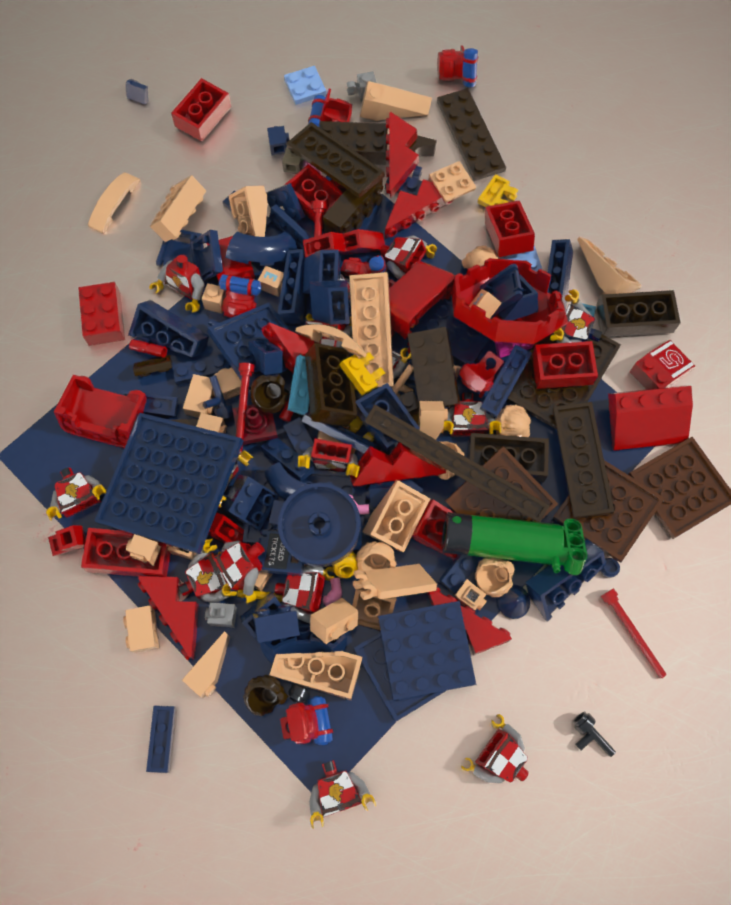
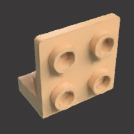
(452, 181)

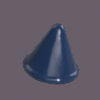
(514, 603)

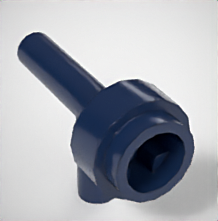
(224, 411)

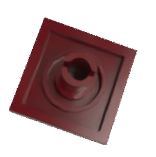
(258, 425)

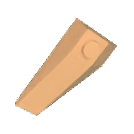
(250, 209)
(608, 276)
(326, 672)

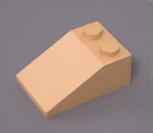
(397, 516)

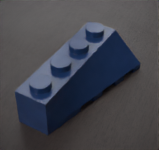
(166, 329)
(551, 589)

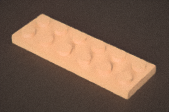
(372, 321)

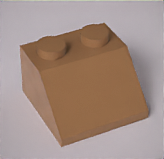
(372, 608)

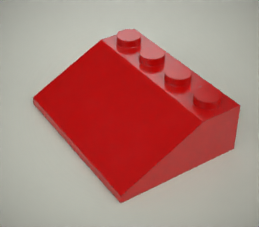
(650, 417)

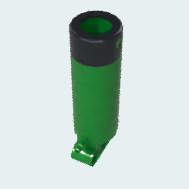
(516, 540)

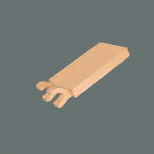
(394, 582)

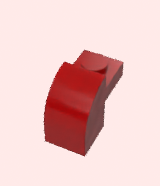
(67, 540)

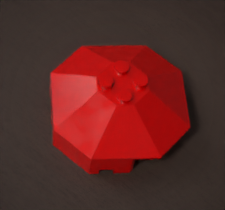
(525, 330)

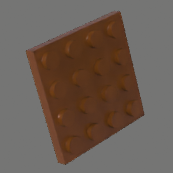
(688, 484)
(474, 501)
(633, 509)

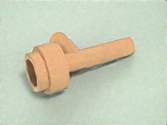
(399, 385)

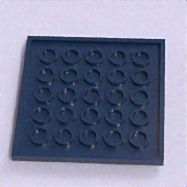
(169, 482)

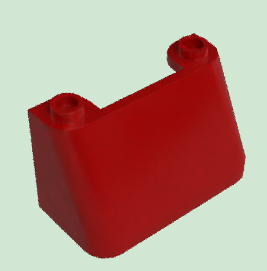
(416, 294)
(98, 412)

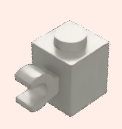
(359, 87)
(221, 615)

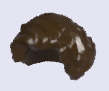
(268, 393)
(263, 695)

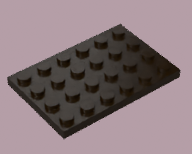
(542, 400)

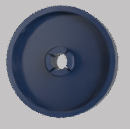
(307, 507)

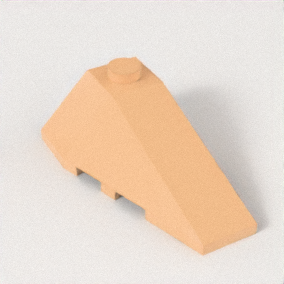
(383, 99)

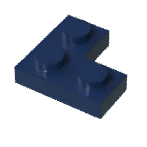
(286, 197)

